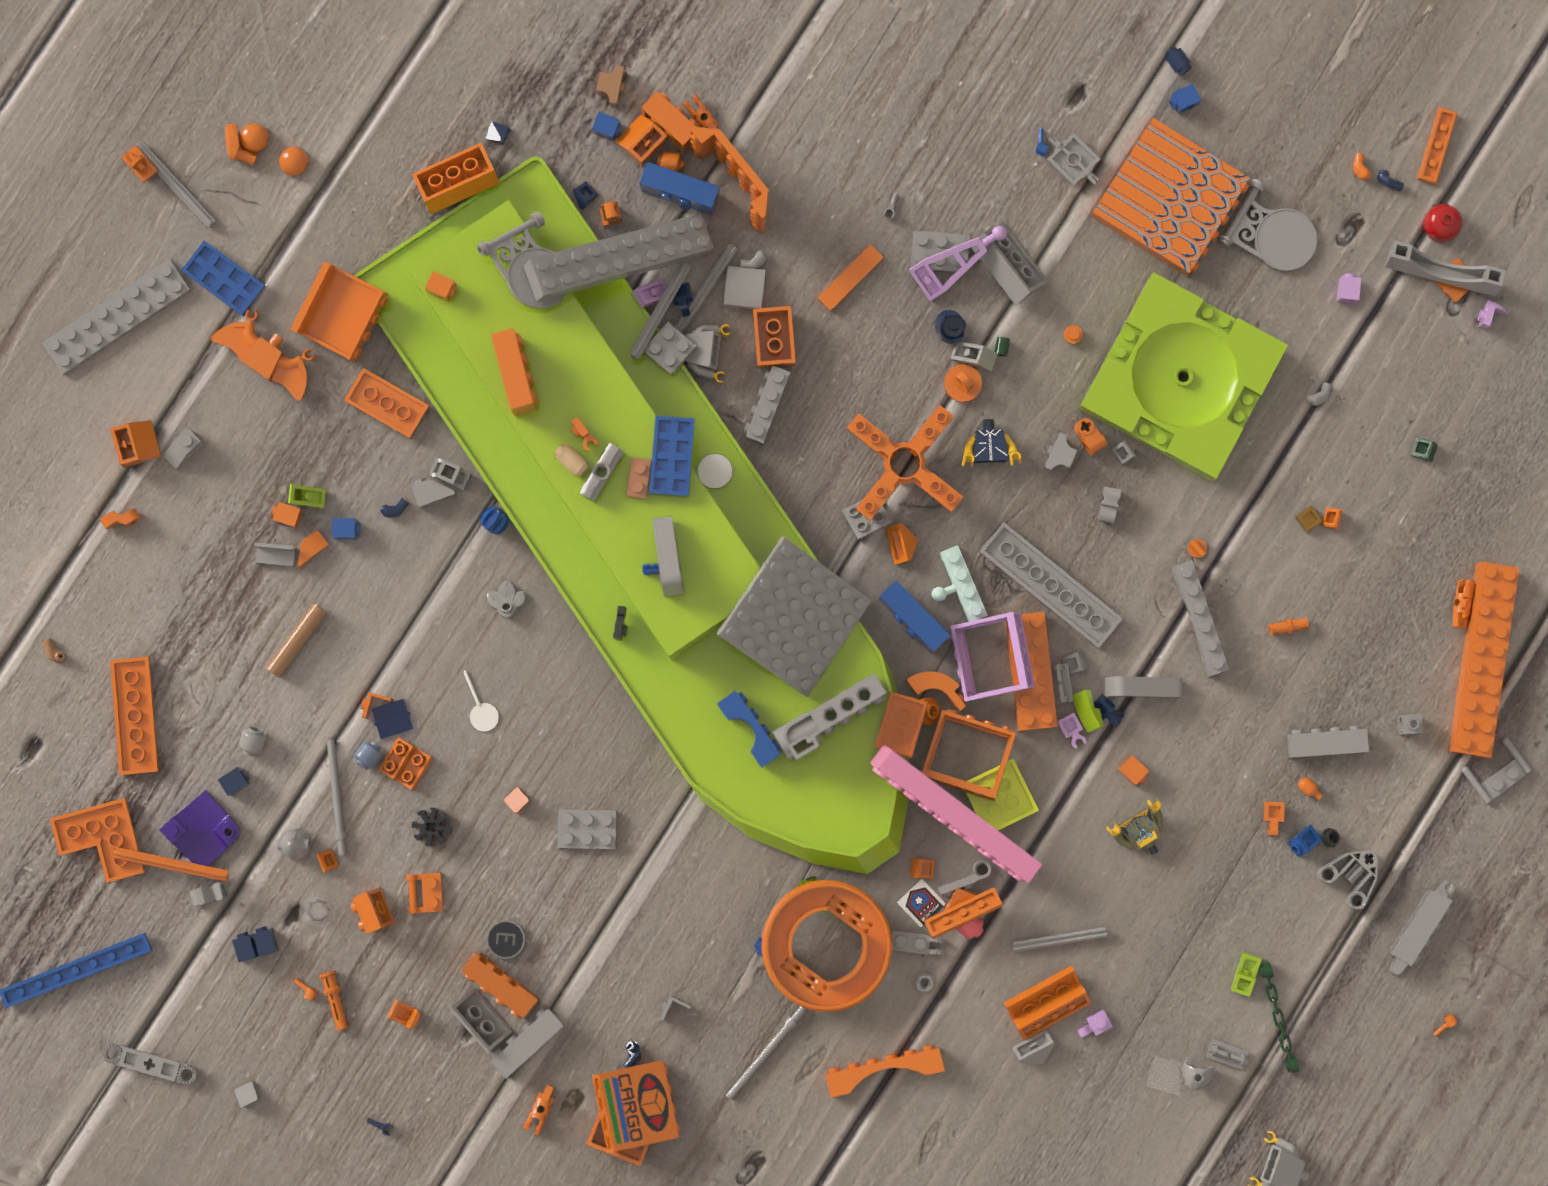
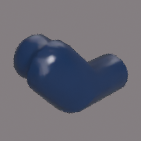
(394, 511)
(634, 1054)

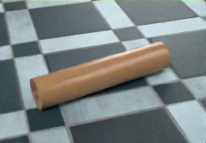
(296, 640)

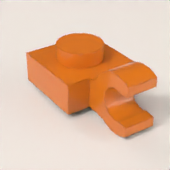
(580, 430)
(1273, 814)

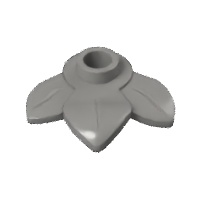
(506, 596)

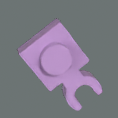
(1070, 727)

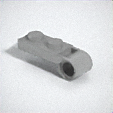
(966, 882)

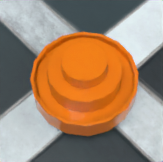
(932, 712)

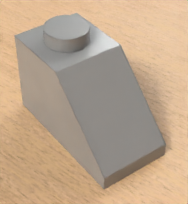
(974, 355)
(183, 448)
(430, 492)

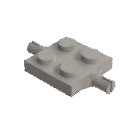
(1073, 159)

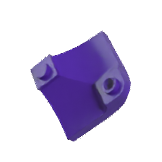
(201, 830)

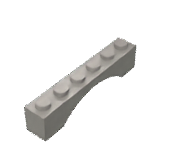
(1410, 260)
(1194, 599)

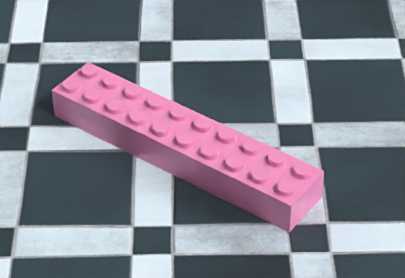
(950, 810)

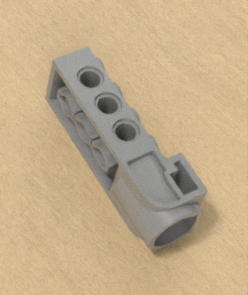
(814, 723)

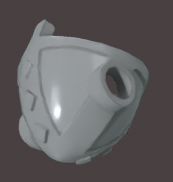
(295, 844)
(1195, 1076)

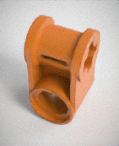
(1091, 437)

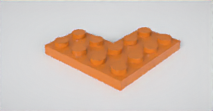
(100, 826)

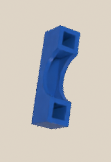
(735, 709)

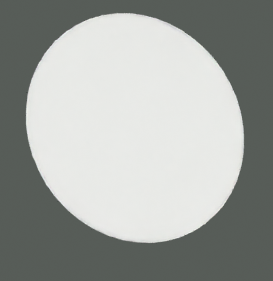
(715, 471)

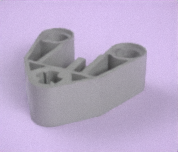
(1365, 885)

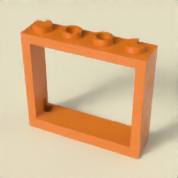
(971, 722)

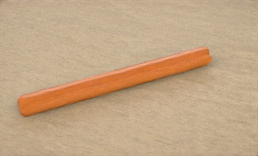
(171, 864)

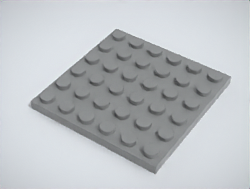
(794, 616)

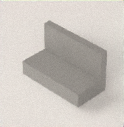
(275, 554)

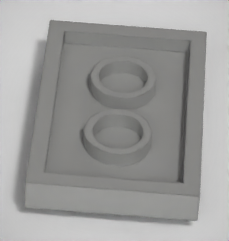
(930, 243)
(587, 829)

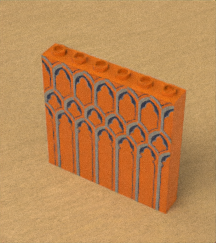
(1171, 197)

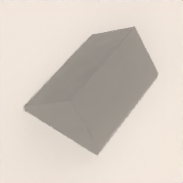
(480, 1020)

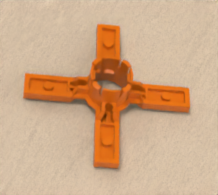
(918, 447)

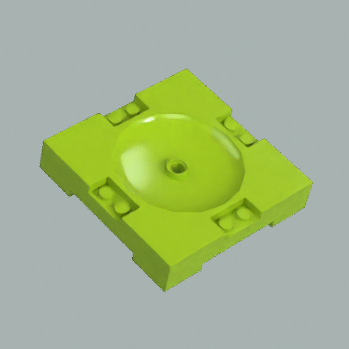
(1224, 369)

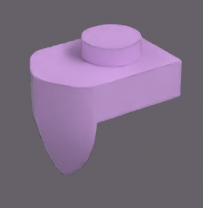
(1486, 315)

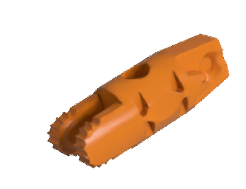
(702, 111)
(1463, 603)
(546, 1101)

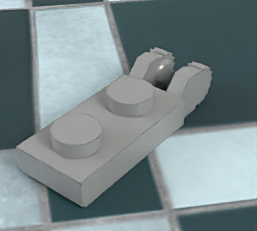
(915, 943)

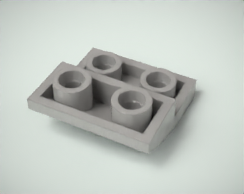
(744, 287)

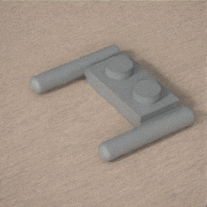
(1501, 779)

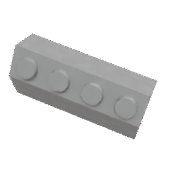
(1012, 266)

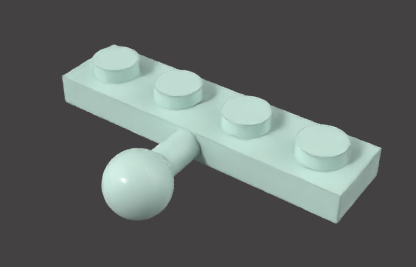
(962, 585)

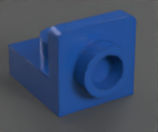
(1304, 841)

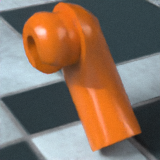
(1359, 169)

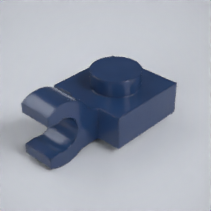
(682, 298)
(1107, 710)

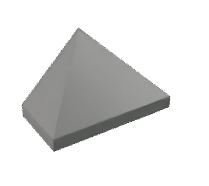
(1034, 1049)

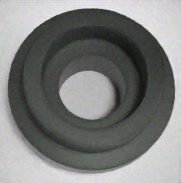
(1333, 835)

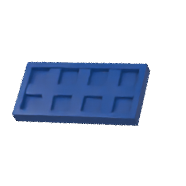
(223, 278)
(672, 456)

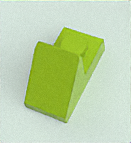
(306, 496)

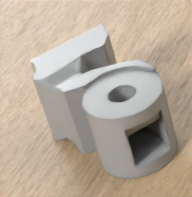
(1109, 505)
(209, 893)

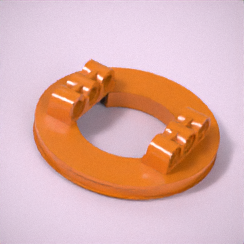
(801, 983)

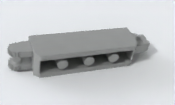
(1420, 927)

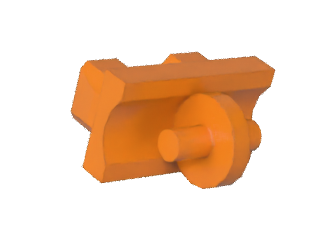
(139, 164)

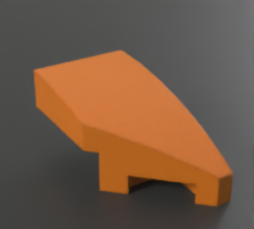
(310, 547)

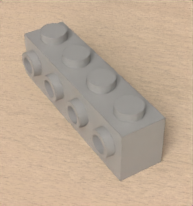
(769, 401)

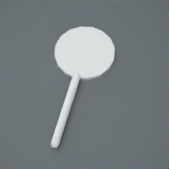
(484, 715)

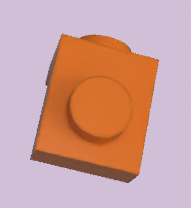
(404, 1014)

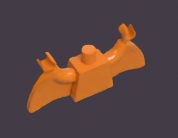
(265, 356)

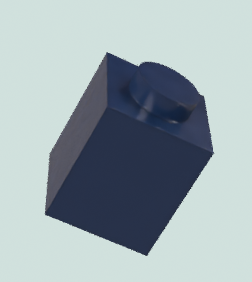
(234, 781)

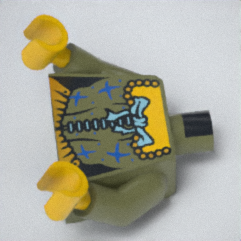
(1140, 829)

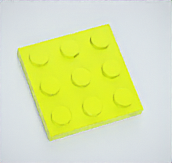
(1012, 800)

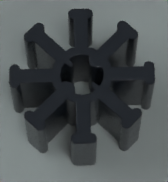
(431, 833)

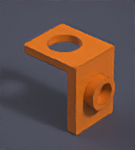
(367, 703)

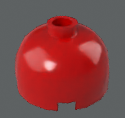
(1442, 223)

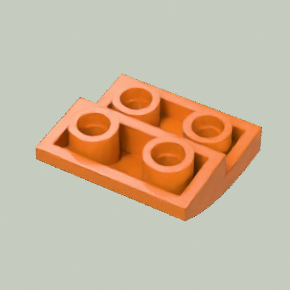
(405, 763)

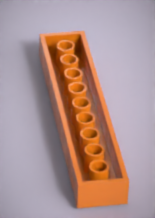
(1483, 660)

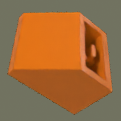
(642, 140)
(135, 443)

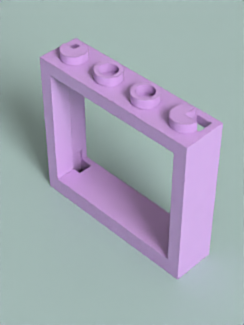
(1019, 648)

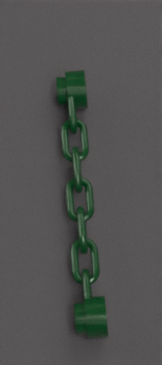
(1291, 1063)

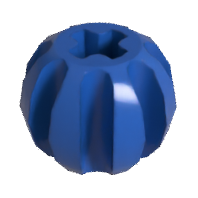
(494, 520)

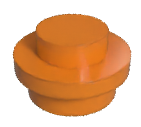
(1073, 334)

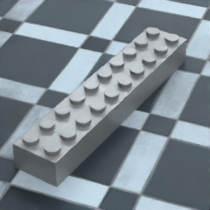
(618, 257)

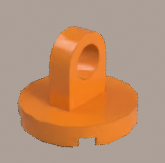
(963, 383)

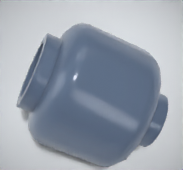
(368, 755)

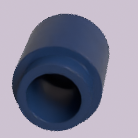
(1178, 61)

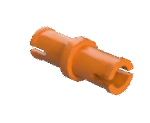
(1288, 626)

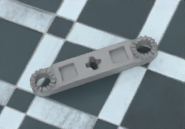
(136, 1059)

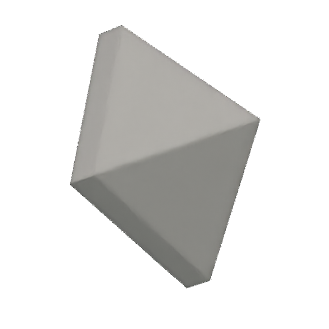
(1123, 452)

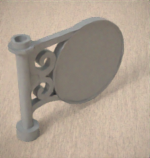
(1282, 238)
(515, 274)

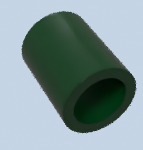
(1002, 346)

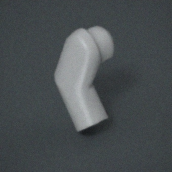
(1320, 397)

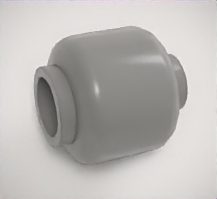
(252, 741)

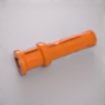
(332, 991)

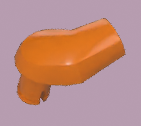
(234, 147)

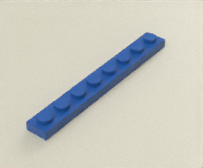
(75, 970)

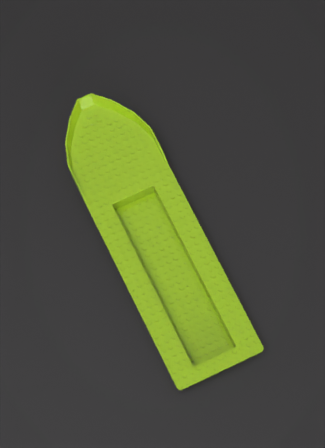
(672, 660)

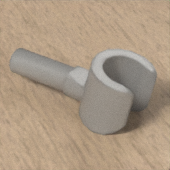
(892, 205)

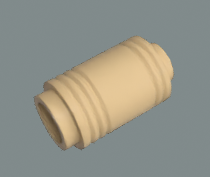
(571, 460)

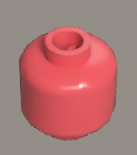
(972, 929)

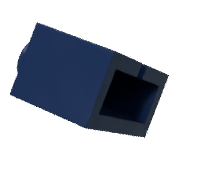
(256, 944)

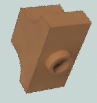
(611, 85)

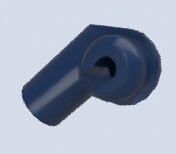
(1389, 182)

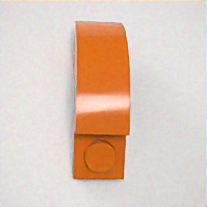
(937, 681)

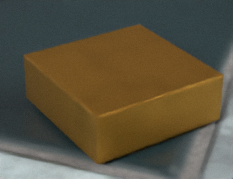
(1308, 519)

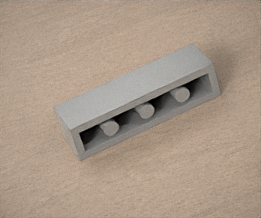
(1327, 743)
(527, 1043)

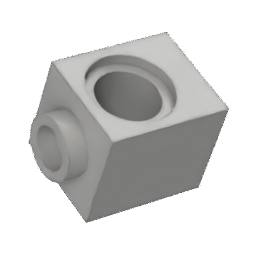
(1410, 724)

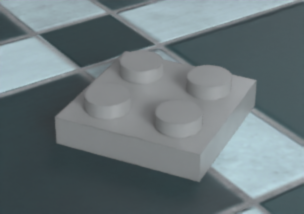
(669, 348)

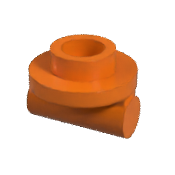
(1197, 548)

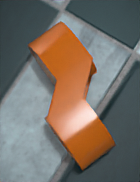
(113, 519)

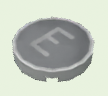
(505, 939)

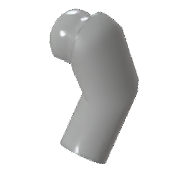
(756, 262)

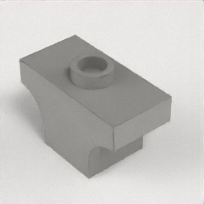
(1060, 454)
(450, 473)

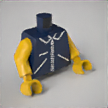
(990, 446)

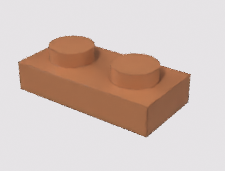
(639, 478)

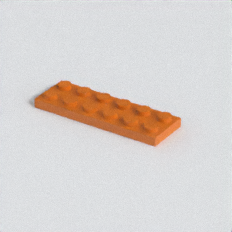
(134, 715)

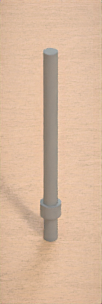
(340, 834)
(790, 1023)

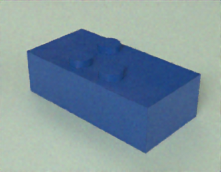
(679, 188)
(913, 617)

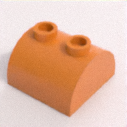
(372, 911)

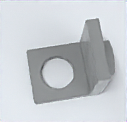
(666, 1005)

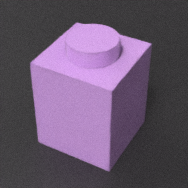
(1349, 289)

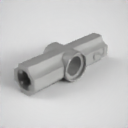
(608, 461)

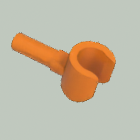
(310, 993)
(1450, 1021)

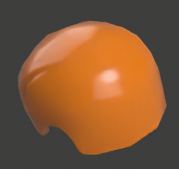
(254, 138)
(293, 161)

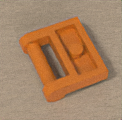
(431, 893)

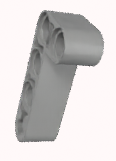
(667, 556)
(1143, 687)

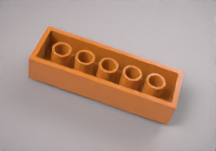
(1034, 706)

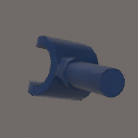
(381, 1126)

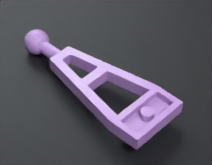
(928, 279)

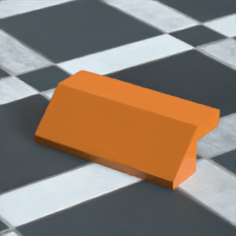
(1047, 1003)

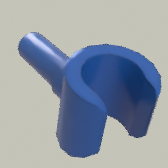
(1041, 148)

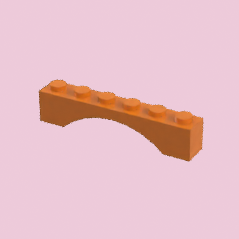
(844, 1080)

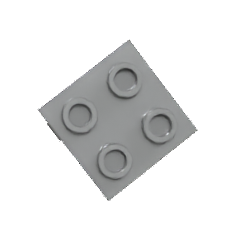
(862, 526)

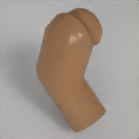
(52, 653)

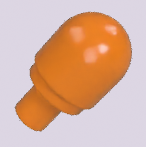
(1309, 788)

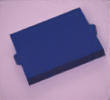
(392, 718)

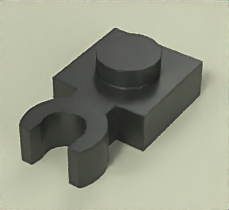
(620, 629)

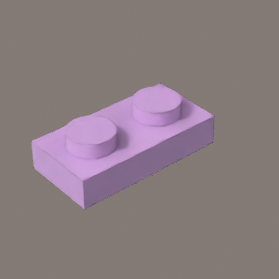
(650, 293)

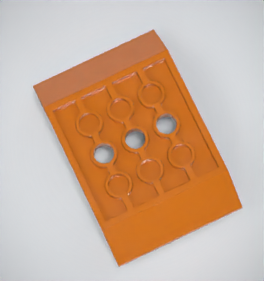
(709, 141)

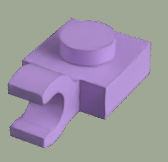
(1096, 1023)

